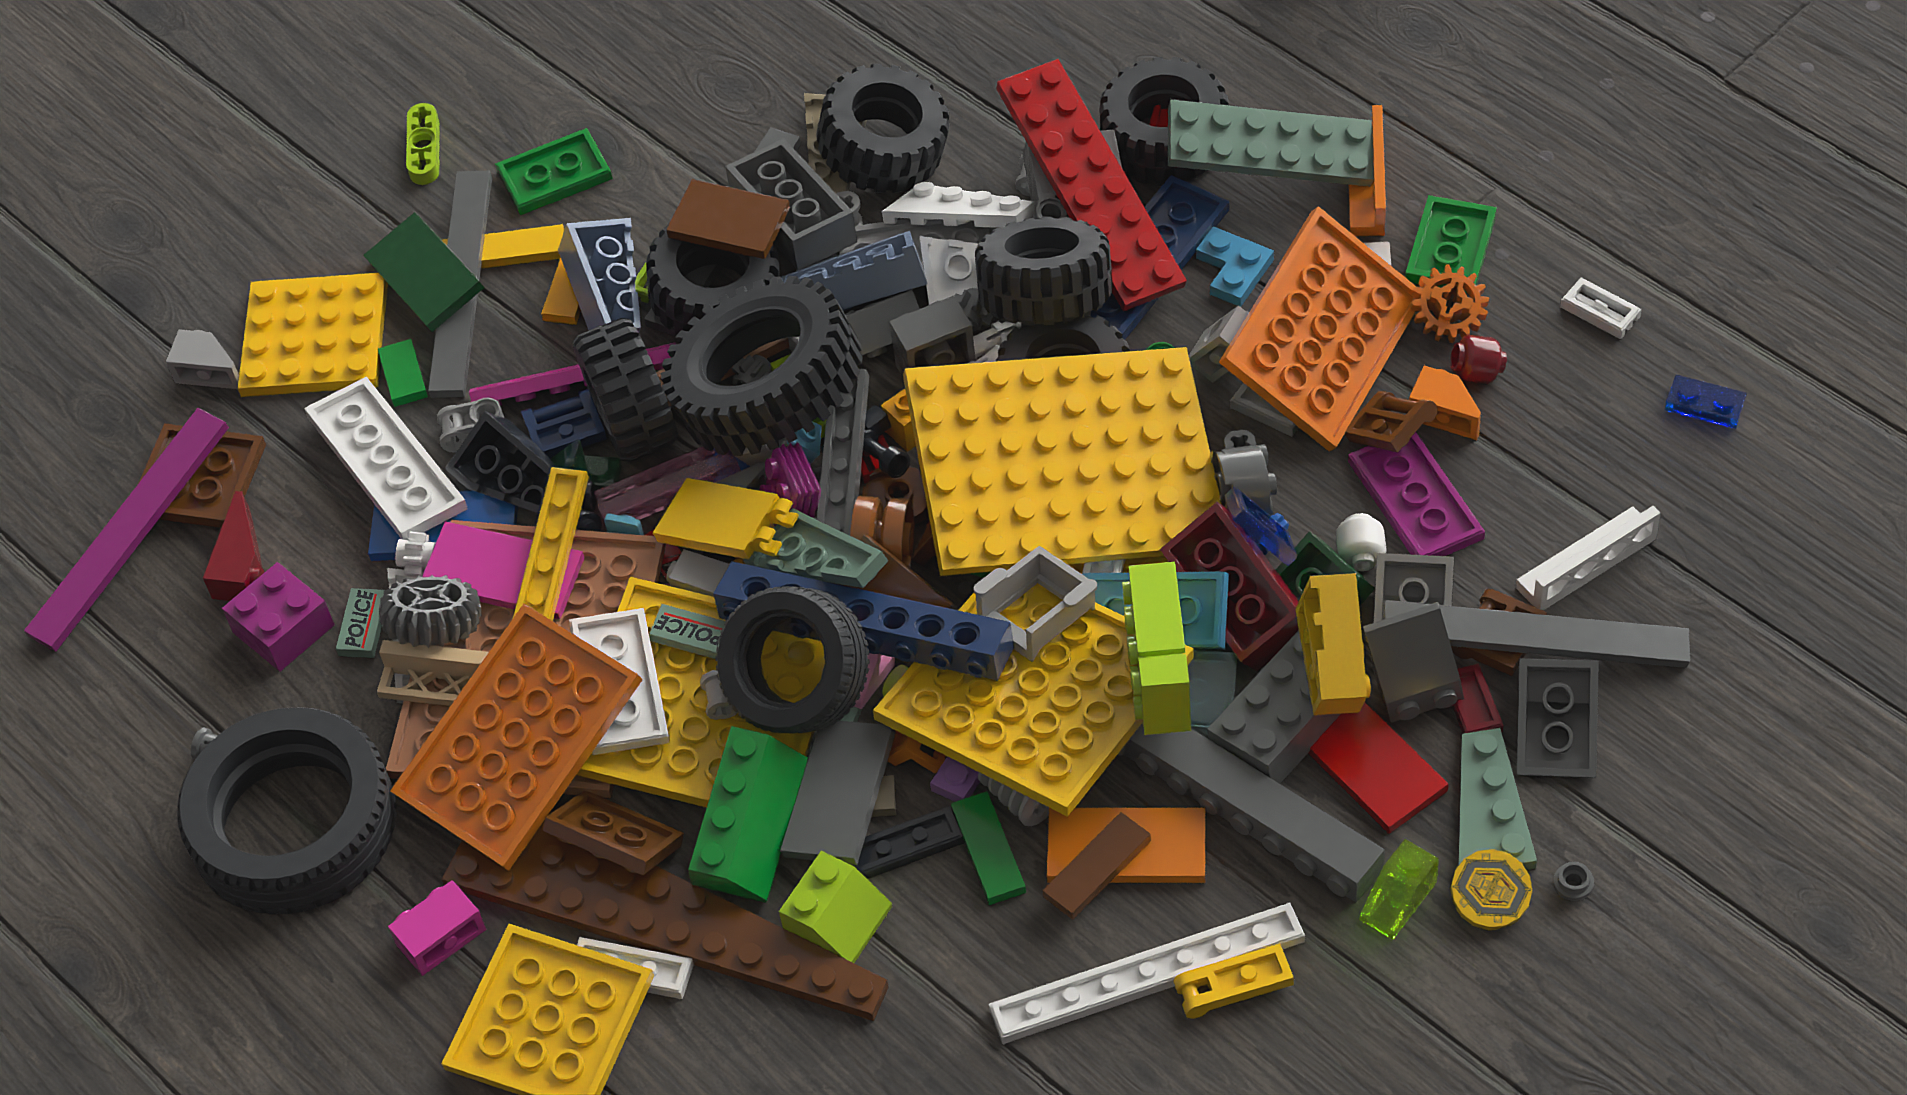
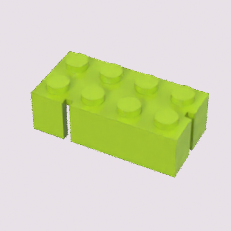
(1157, 648)

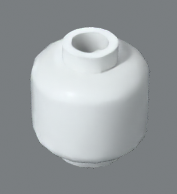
(1360, 540)

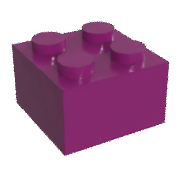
(278, 616)

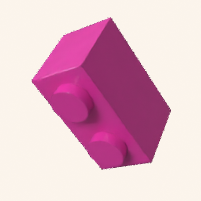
(437, 927)

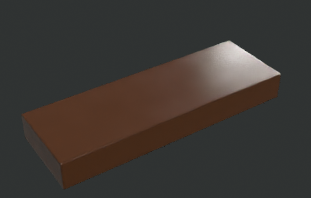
(1096, 865)

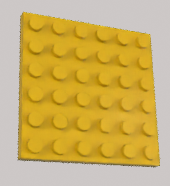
(1045, 721)
(691, 759)

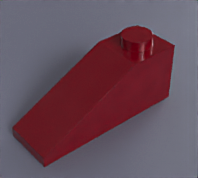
(236, 553)

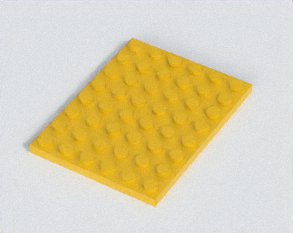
(1060, 456)

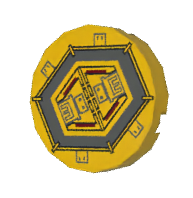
(1491, 889)

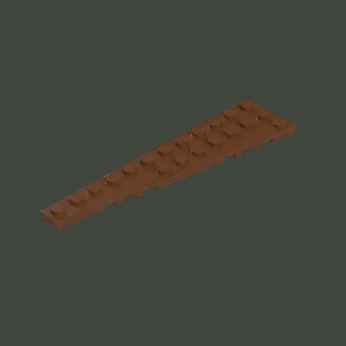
(665, 917)

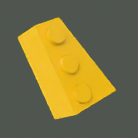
(1333, 644)

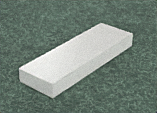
(669, 970)

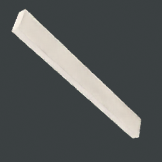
(1140, 973)

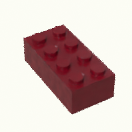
(1258, 602)

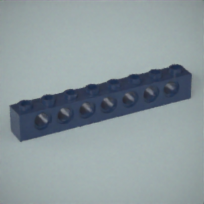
(890, 623)

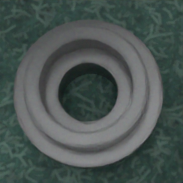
(1576, 872)

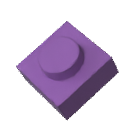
(954, 780)

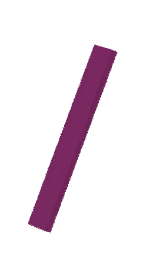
(126, 530)

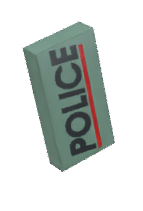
(360, 624)
(686, 631)

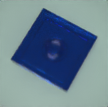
(1260, 526)

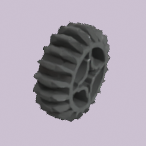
(430, 611)

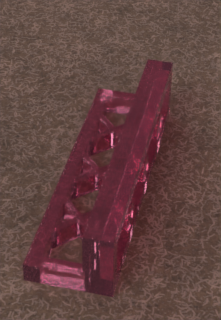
(658, 495)

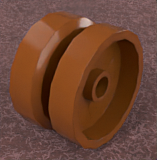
(889, 526)

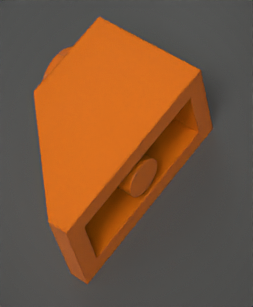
(1454, 404)

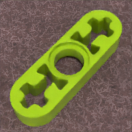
(429, 153)

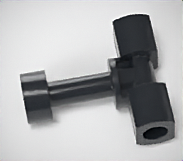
(891, 460)

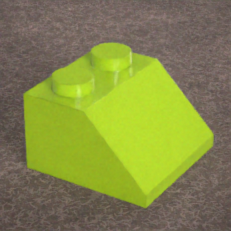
(835, 907)

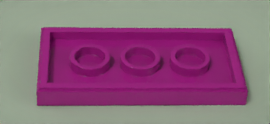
(1417, 498)

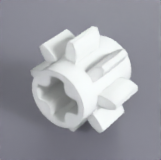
(414, 553)

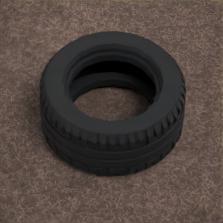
(741, 665)

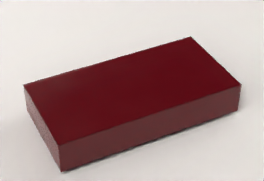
(1477, 708)

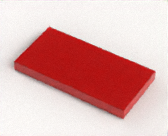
(1377, 768)

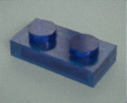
(1705, 401)

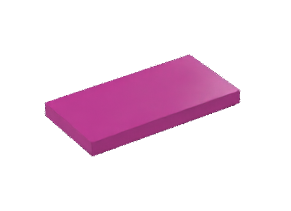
(492, 564)

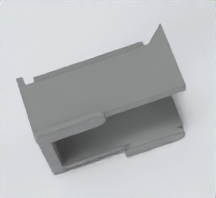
(1004, 587)

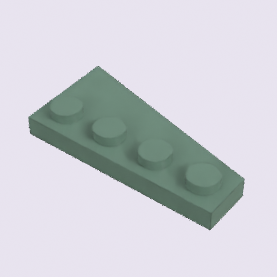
(821, 554)
(1490, 800)

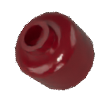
(1478, 359)

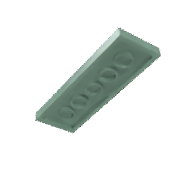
(1270, 143)

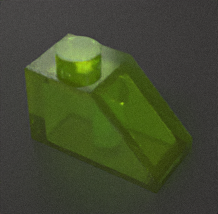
(1400, 888)

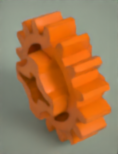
(1464, 308)

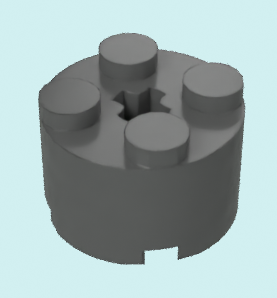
(1247, 471)

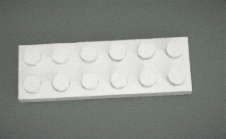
(385, 459)

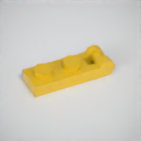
(1234, 980)

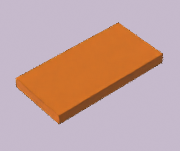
(1171, 856)

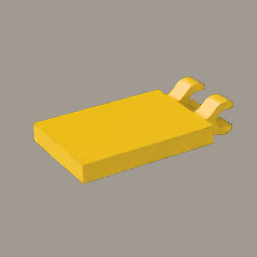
(724, 519)

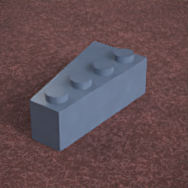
(601, 270)
(869, 271)

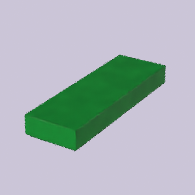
(988, 848)

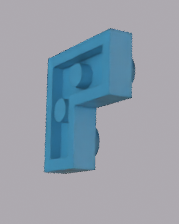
(1240, 264)

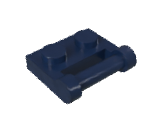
(563, 423)

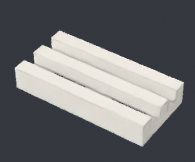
(1597, 311)

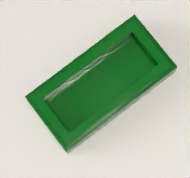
(402, 372)

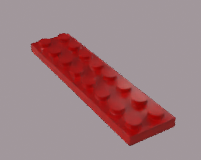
(1090, 181)

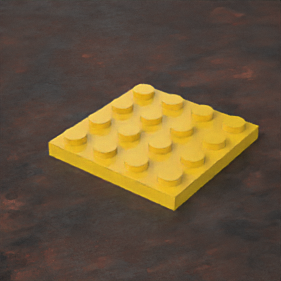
(312, 334)
(547, 1017)

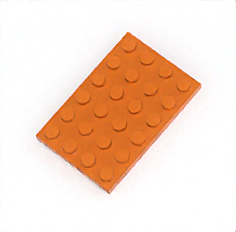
(1321, 329)
(516, 736)

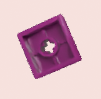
(792, 478)

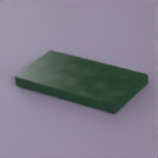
(424, 271)

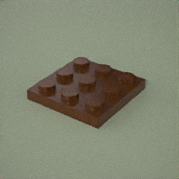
(213, 485)

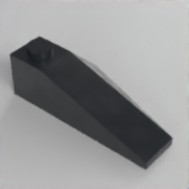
(502, 463)

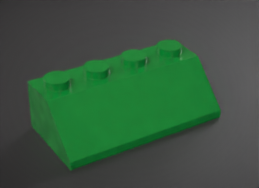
(747, 815)

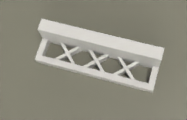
(1589, 557)

